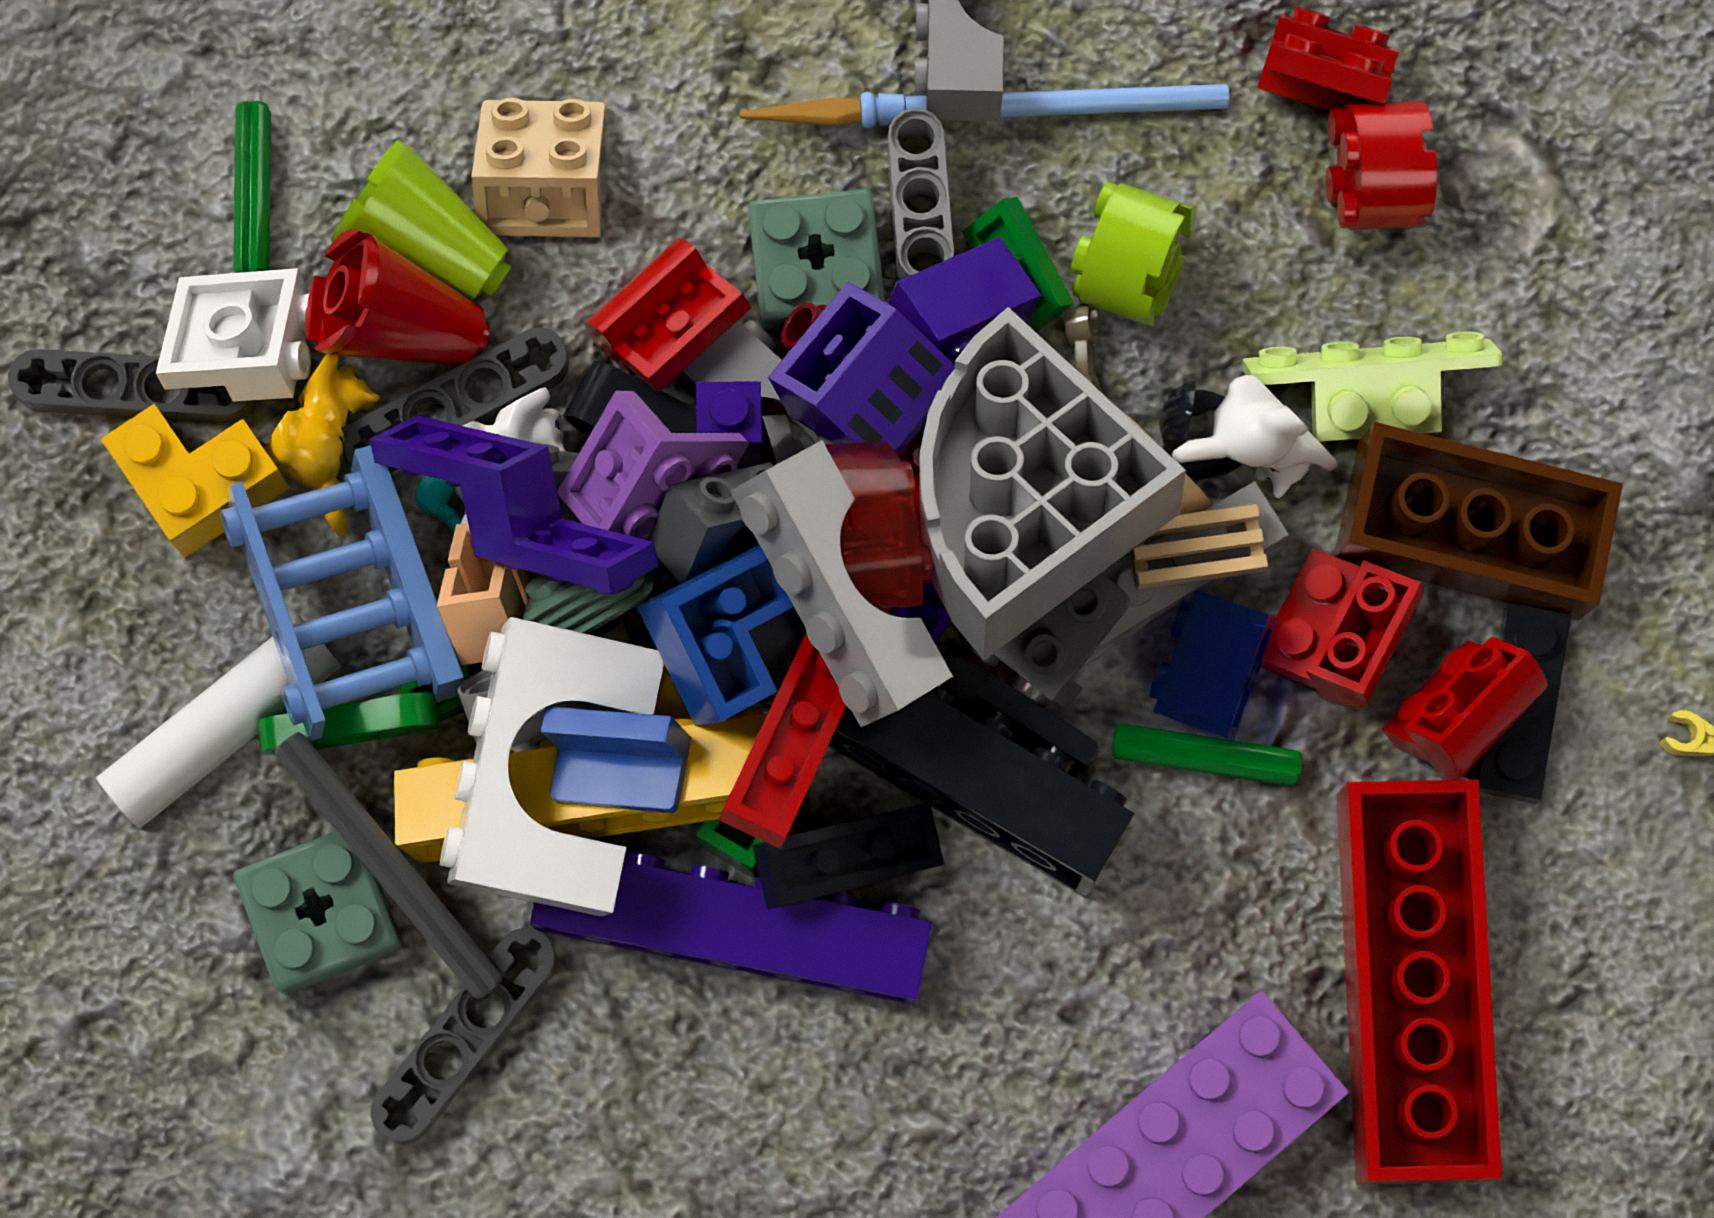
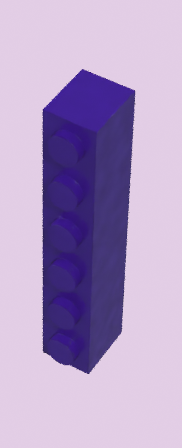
(729, 927)

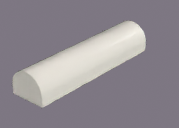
(206, 731)

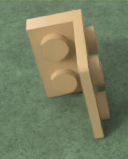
(539, 167)

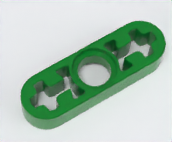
(358, 722)

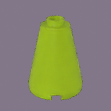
(427, 223)

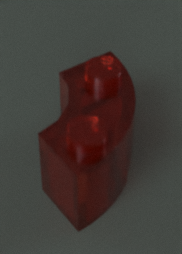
(881, 526)

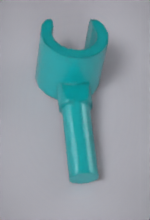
(432, 498)

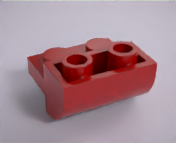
(1325, 64)
(666, 316)
(1341, 627)
(1467, 705)

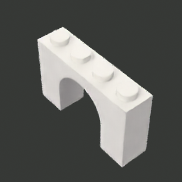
(497, 841)

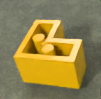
(191, 488)

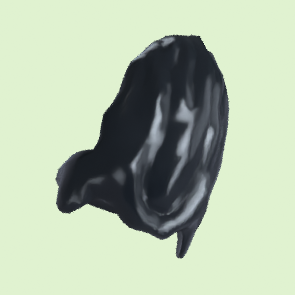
(1175, 423)

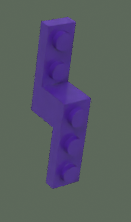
(514, 504)

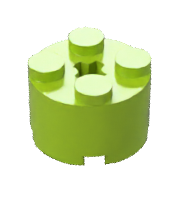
(1133, 253)

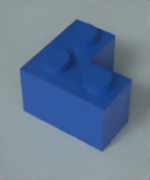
(706, 637)

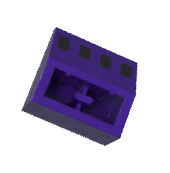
(861, 373)

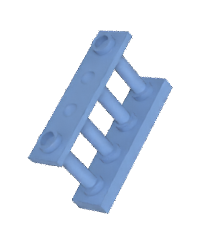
(385, 546)

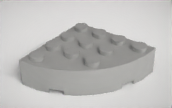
(1030, 484)

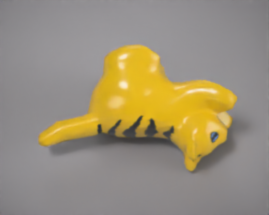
(311, 439)

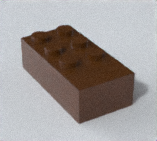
(1478, 521)

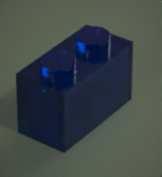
(1212, 664)

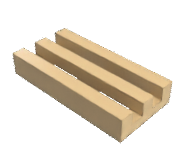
(1211, 519)

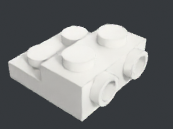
(238, 334)

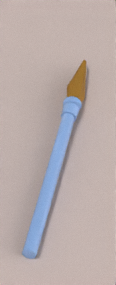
(885, 107)

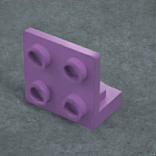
(633, 461)

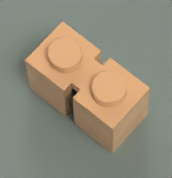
(478, 597)

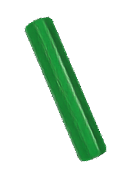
(252, 187)
(1207, 754)

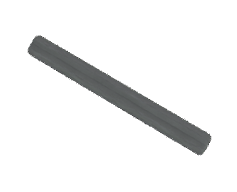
(388, 865)

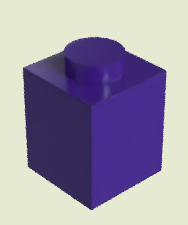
(732, 409)

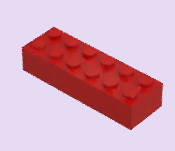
(1418, 983)

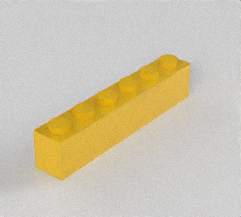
(714, 762)

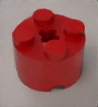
(1382, 165)

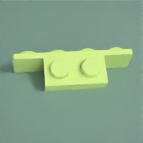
(1377, 384)

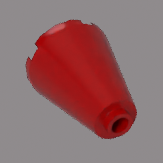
(389, 308)

